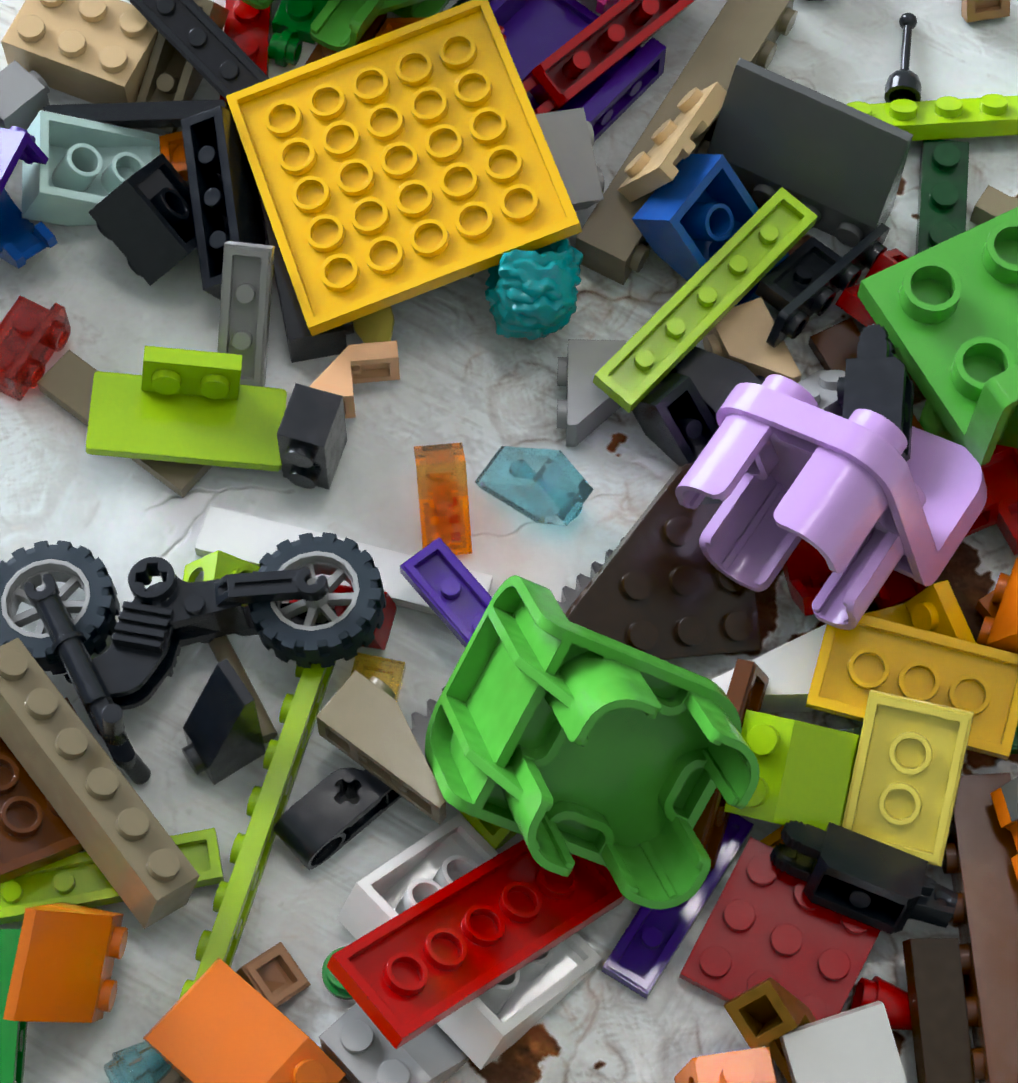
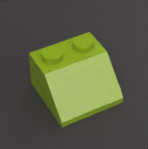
(801, 770)

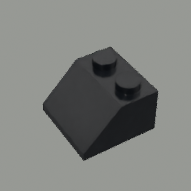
(149, 219)

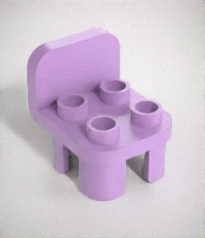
(835, 484)

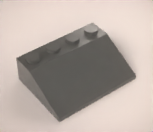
(814, 148)

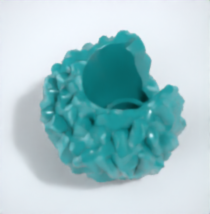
(534, 290)

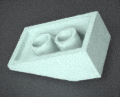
(82, 168)

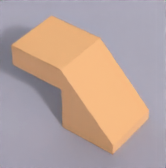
(359, 365)

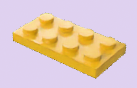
(920, 667)

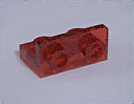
(27, 342)

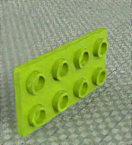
(186, 412)

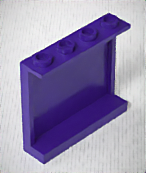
(543, 26)

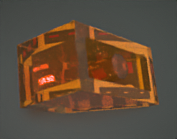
(443, 496)

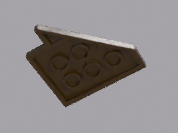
(664, 591)

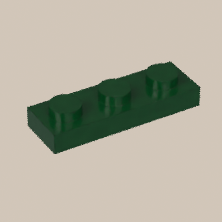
(941, 192)

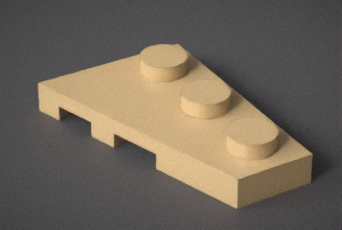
(672, 142)

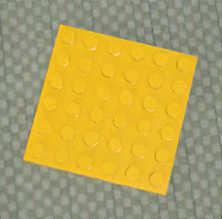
(401, 165)

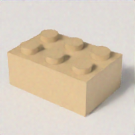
(83, 47)

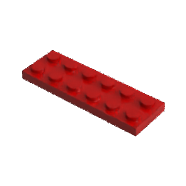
(468, 939)

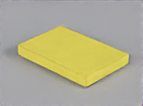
(908, 774)

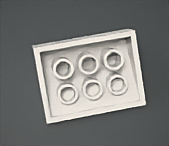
(509, 1008)

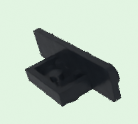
(812, 278)

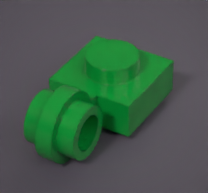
(291, 27)

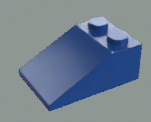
(696, 214)

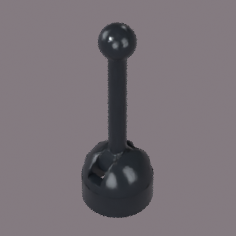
(903, 82)

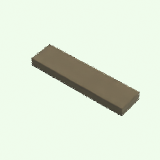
(70, 386)

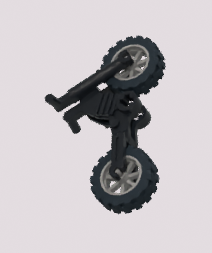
(179, 615)

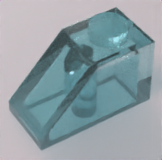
(536, 484)

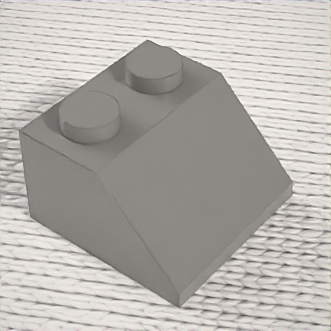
(369, 1057)

